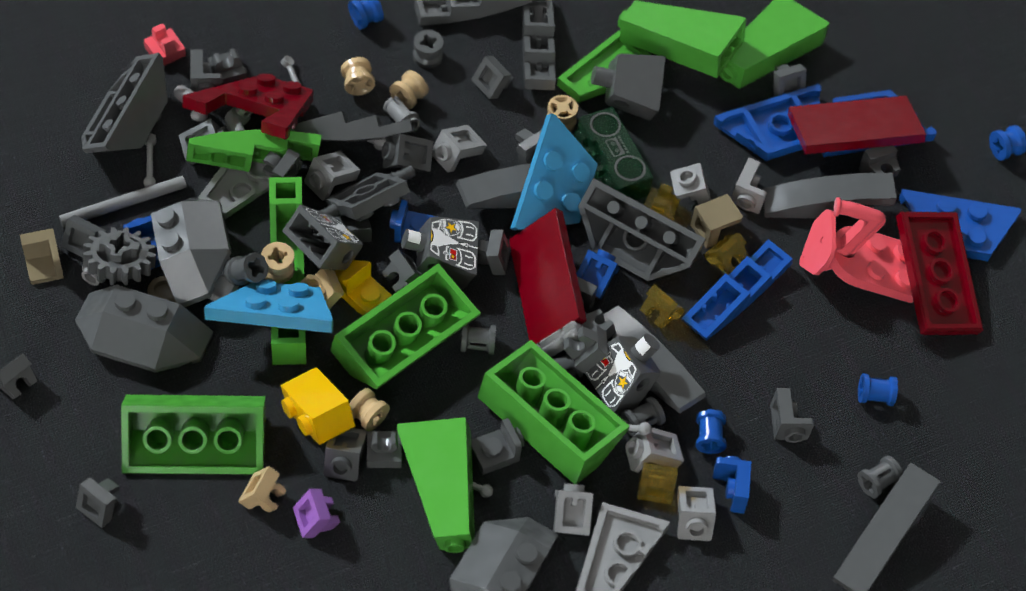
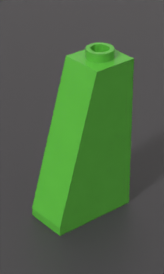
(683, 34)
(773, 39)
(442, 470)

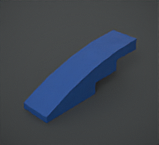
(737, 290)

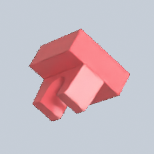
(165, 43)

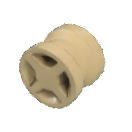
(358, 76)
(409, 88)
(564, 106)
(279, 271)
(368, 409)

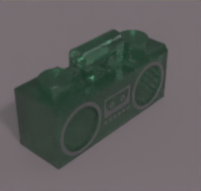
(615, 153)

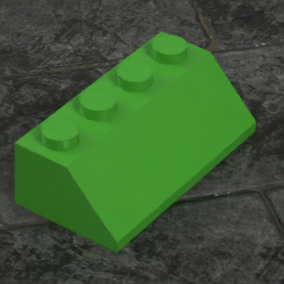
(403, 328)
(552, 411)
(193, 434)

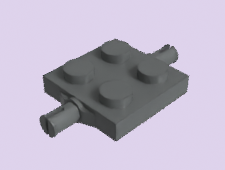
(369, 194)

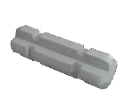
(555, 342)

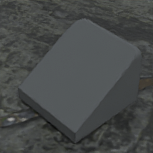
(361, 229)

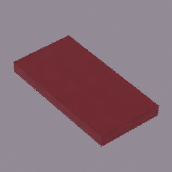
(856, 124)
(939, 273)
(546, 276)

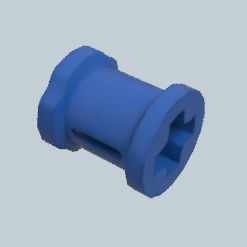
(877, 389)
(711, 431)

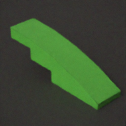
(241, 148)

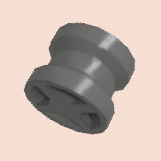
(422, 54)

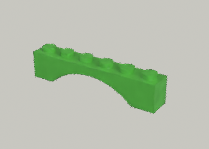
(284, 199)

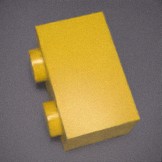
(317, 406)

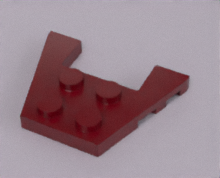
(263, 95)

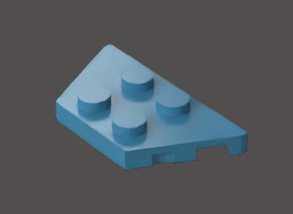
(556, 176)
(274, 305)

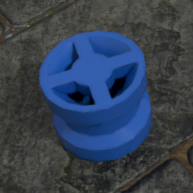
(365, 11)
(1007, 142)

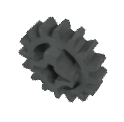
(119, 256)

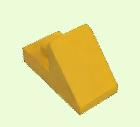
(360, 288)

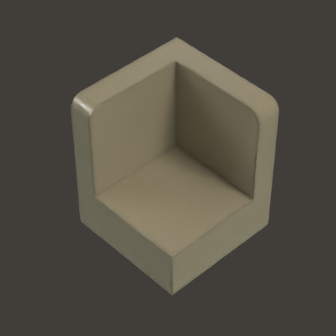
(714, 216)
(41, 256)

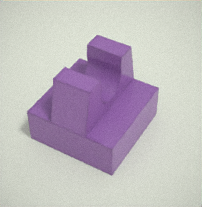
(313, 513)

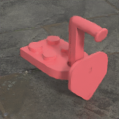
(857, 251)

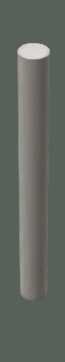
(126, 200)

